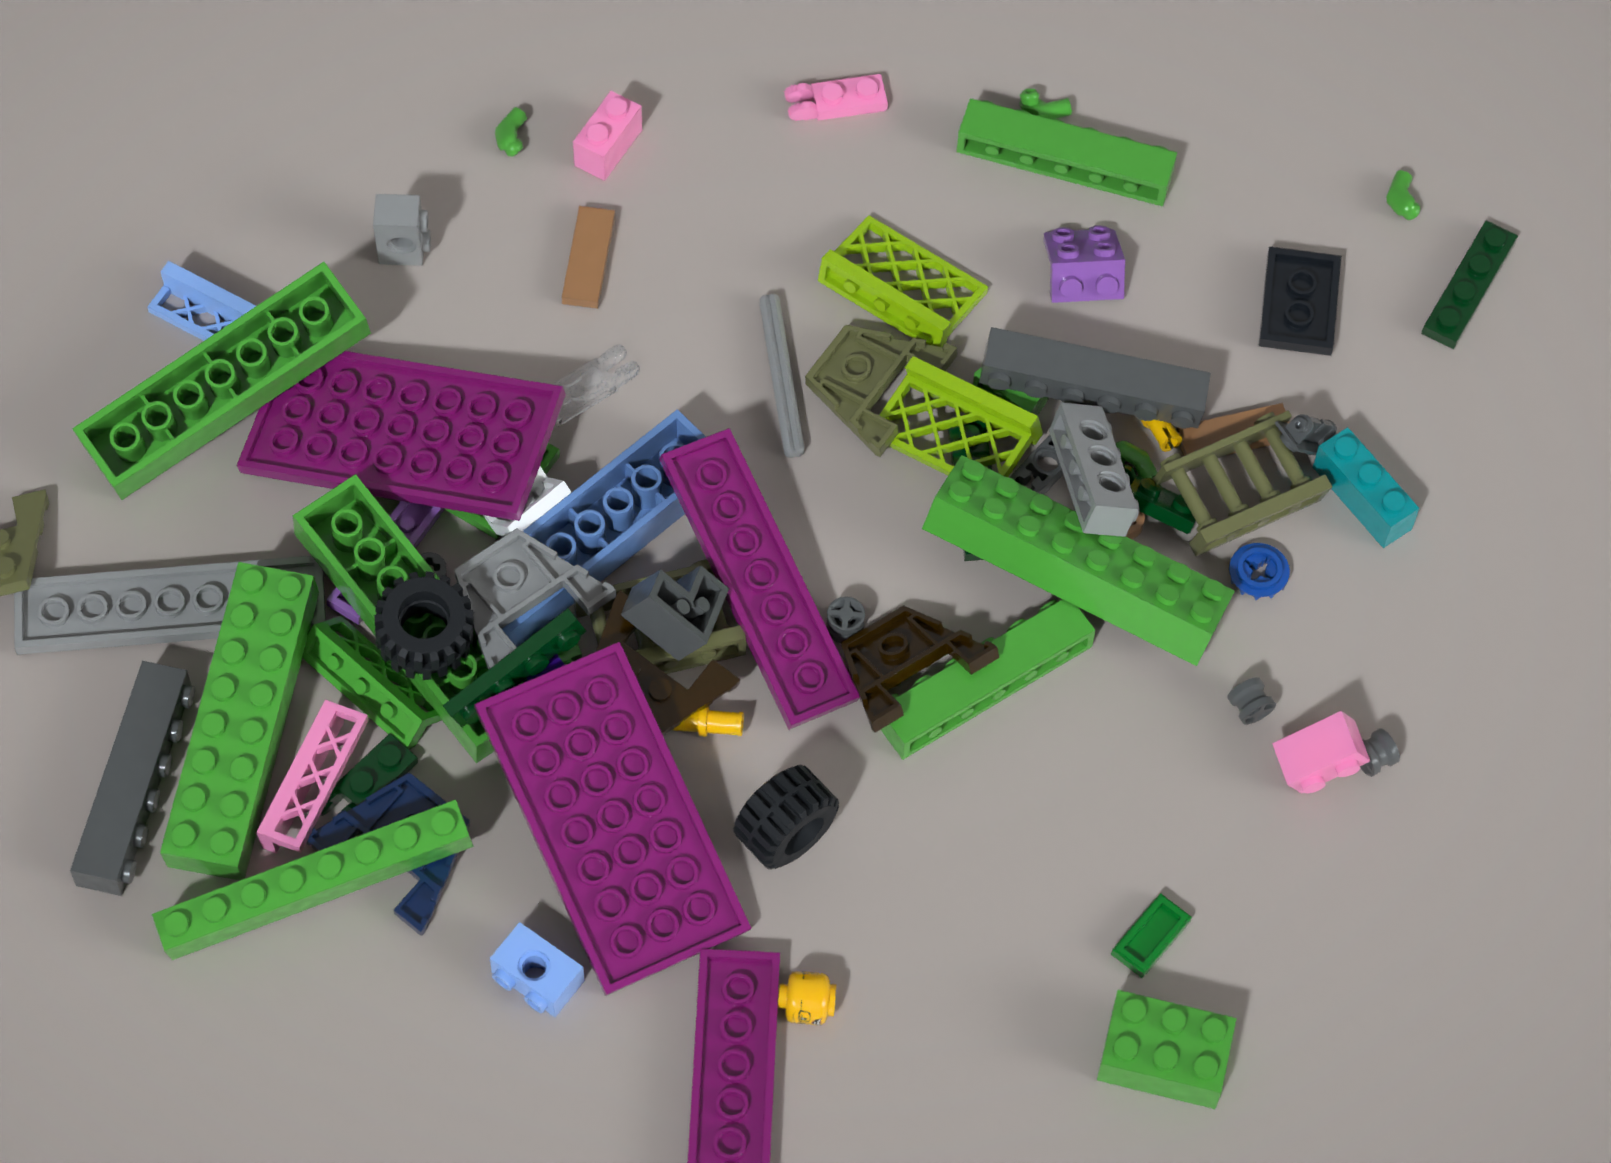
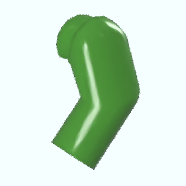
(1056, 109)
(506, 132)
(1400, 199)
(1138, 458)

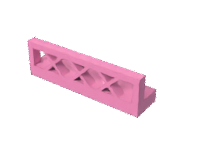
(305, 772)

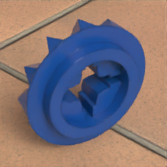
(1254, 556)

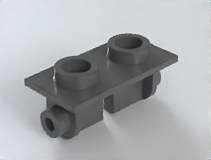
(1306, 433)

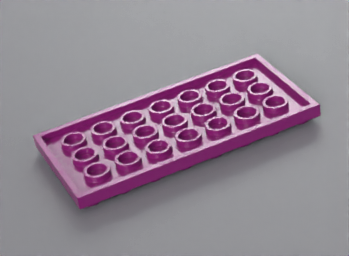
(408, 433)
(612, 818)

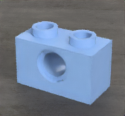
(527, 950)

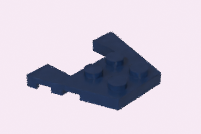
(388, 805)

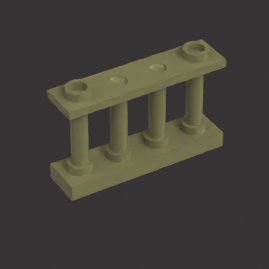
(1241, 517)
(723, 643)

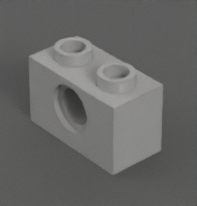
(400, 229)

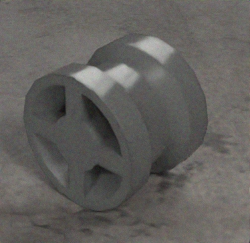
(845, 611)
(1251, 700)
(1381, 752)

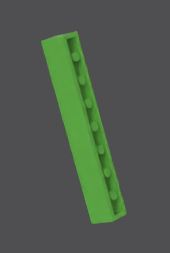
(312, 880)

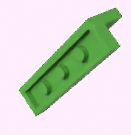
(368, 682)

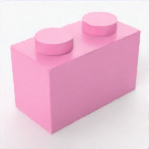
(607, 135)
(1321, 753)

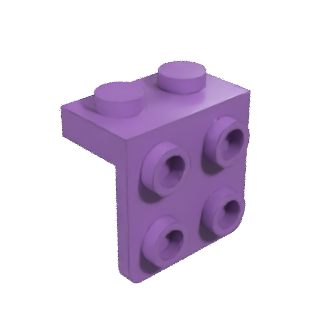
(1085, 264)

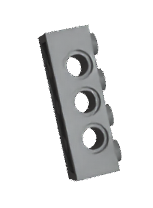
(1093, 470)

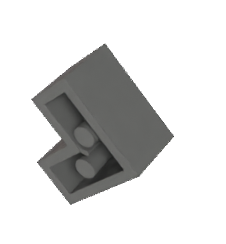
(677, 612)

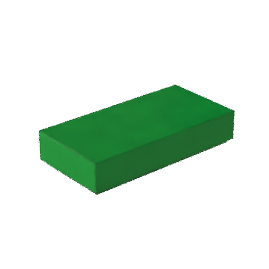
(1151, 935)

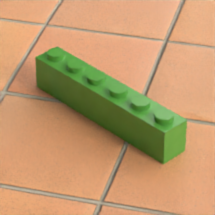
(1066, 152)
(955, 696)

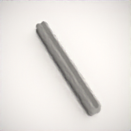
(781, 376)

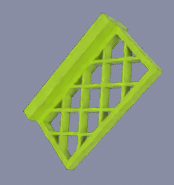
(887, 298)
(964, 398)

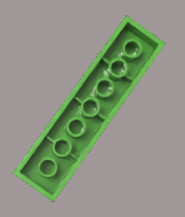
(222, 380)
(364, 555)
(1095, 572)
(240, 722)

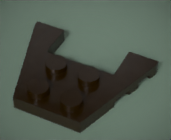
(899, 648)
(665, 696)

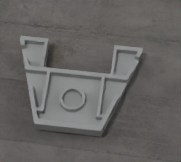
(515, 578)

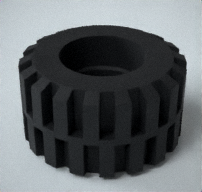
(417, 597)
(786, 817)

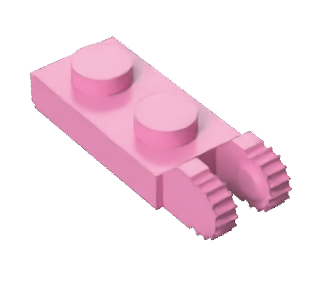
(837, 98)

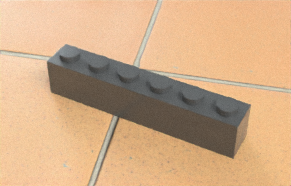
(1094, 378)
(132, 779)

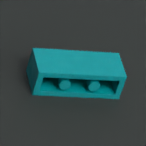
(1366, 487)

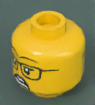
(807, 998)

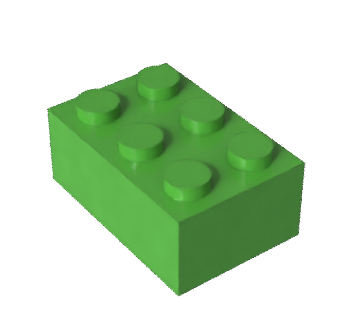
(1166, 1049)

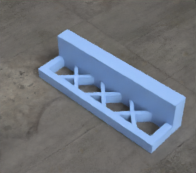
(201, 294)

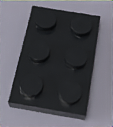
(1300, 301)

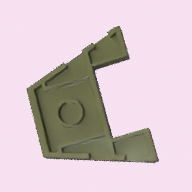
(859, 370)
(20, 542)

